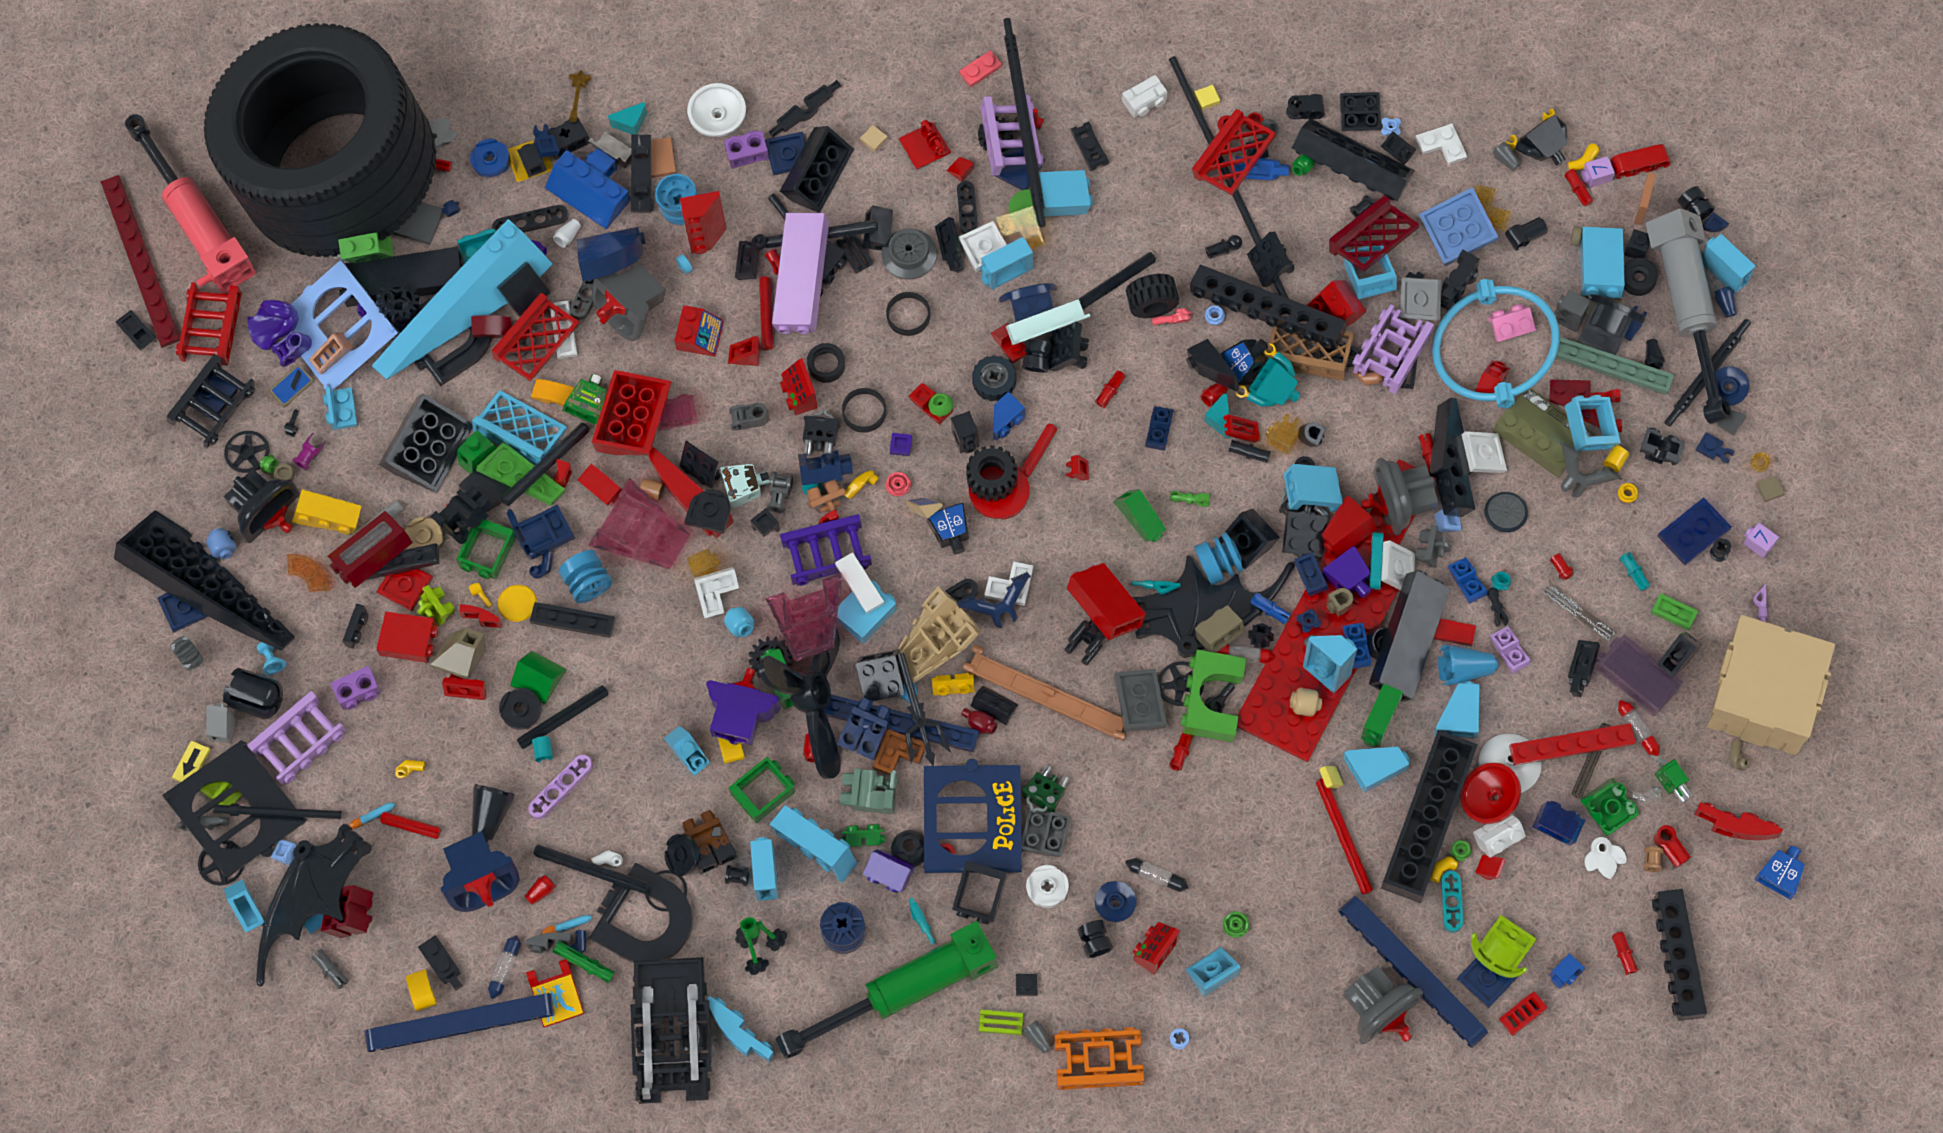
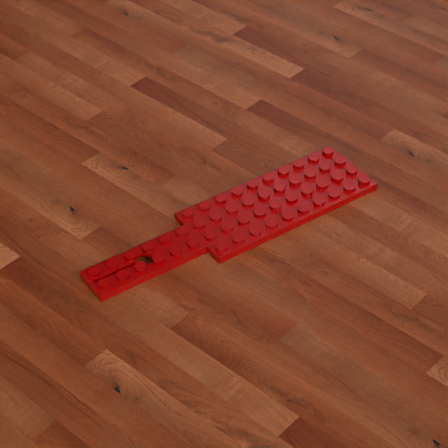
(1267, 707)

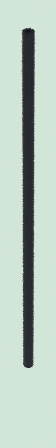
(1209, 137)

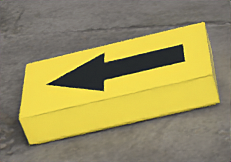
(191, 761)

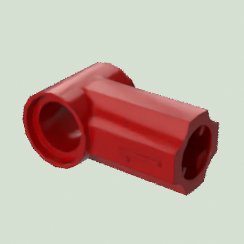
(1673, 848)

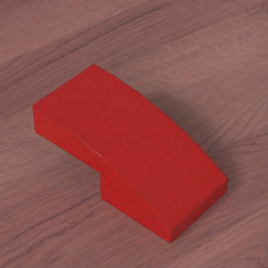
(921, 398)
(485, 617)

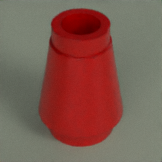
(1213, 393)
(541, 888)

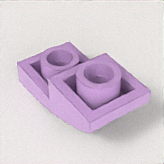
(1509, 649)

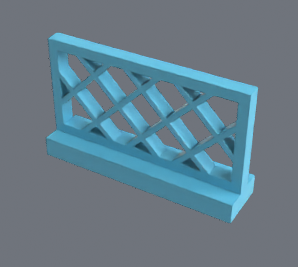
(523, 447)

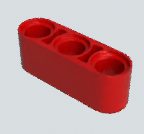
(1640, 160)

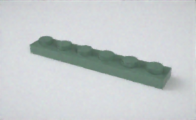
(1614, 366)

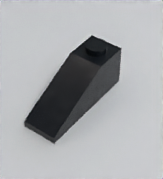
(1211, 365)

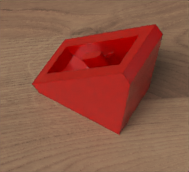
(745, 352)

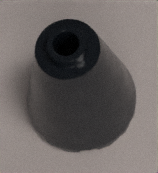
(489, 809)

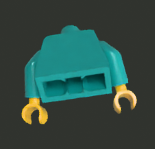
(1273, 383)

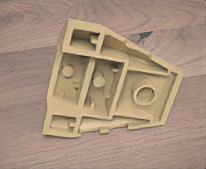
(937, 634)

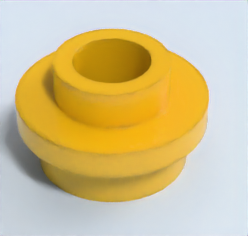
(1627, 487)

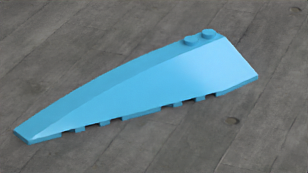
(465, 295)

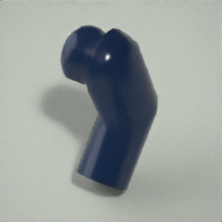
(542, 569)
(580, 944)

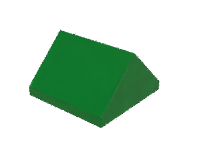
(537, 675)

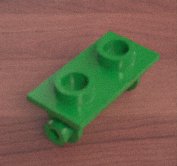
(871, 833)

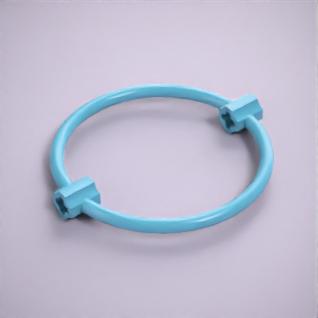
(1504, 391)

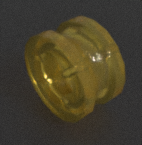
(1766, 462)

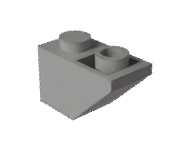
(219, 723)

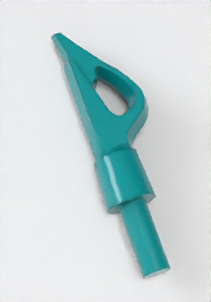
(1161, 586)
(918, 916)

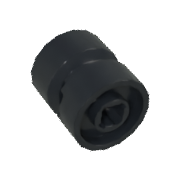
(1694, 202)
(1037, 355)
(1094, 937)

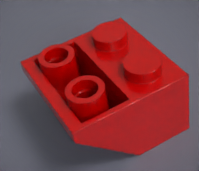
(1339, 301)

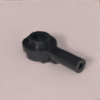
(1217, 703)

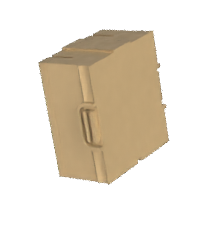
(1771, 685)

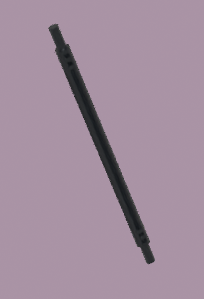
(1024, 123)

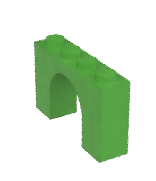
(1198, 718)

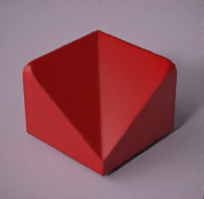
(563, 473)

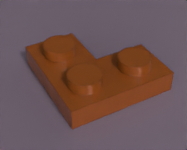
(895, 747)

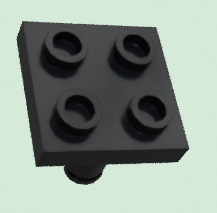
(1270, 259)
(1066, 346)

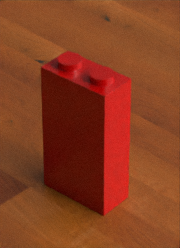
(1106, 601)

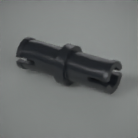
(1249, 451)

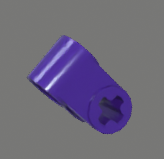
(288, 348)

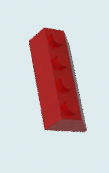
(703, 220)

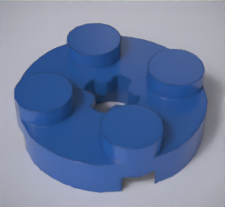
(490, 168)

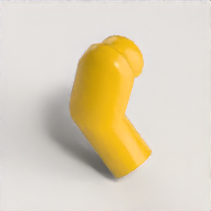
(408, 767)
(1443, 865)

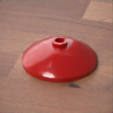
(1482, 787)

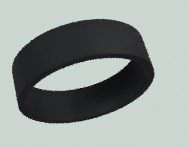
(902, 296)
(867, 428)

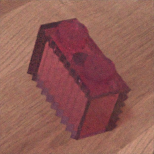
(678, 412)

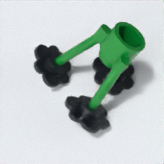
(747, 937)

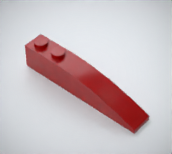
(678, 484)

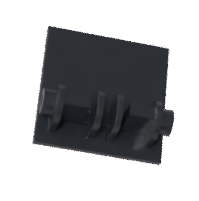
(699, 465)

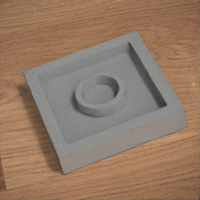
(1420, 298)

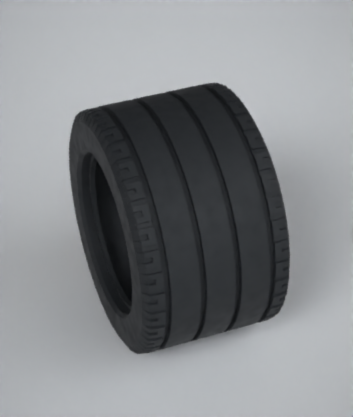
(285, 89)

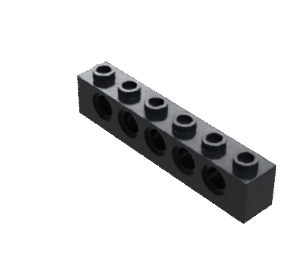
(1675, 901)

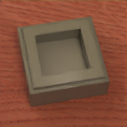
(1770, 489)

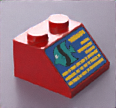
(698, 331)

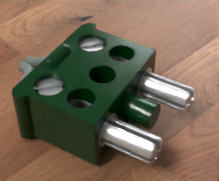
(1040, 796)

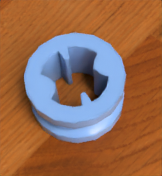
(1185, 1037)

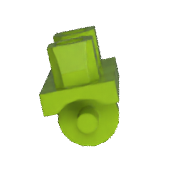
(432, 607)

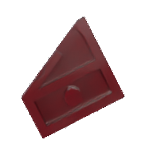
(1564, 390)

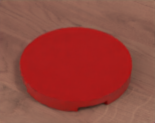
(1003, 508)

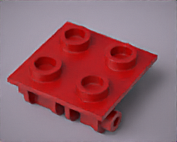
(924, 145)

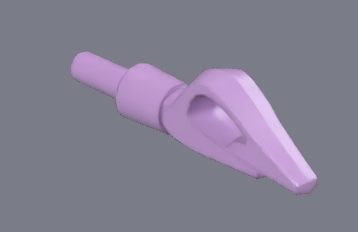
(1762, 613)

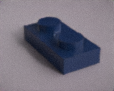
(1310, 574)

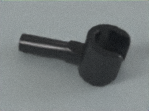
(290, 428)

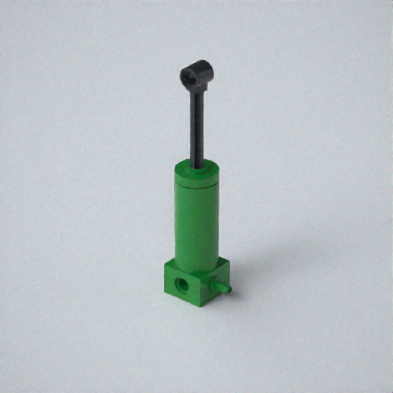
(961, 957)

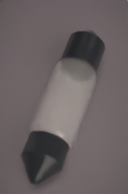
(1157, 874)

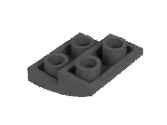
(1045, 833)

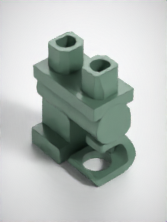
(864, 793)

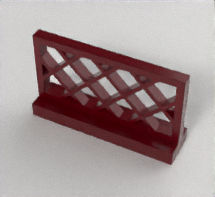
(1362, 227)

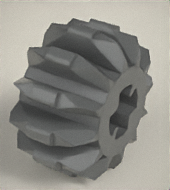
(186, 653)

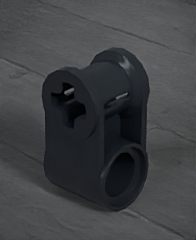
(1306, 107)

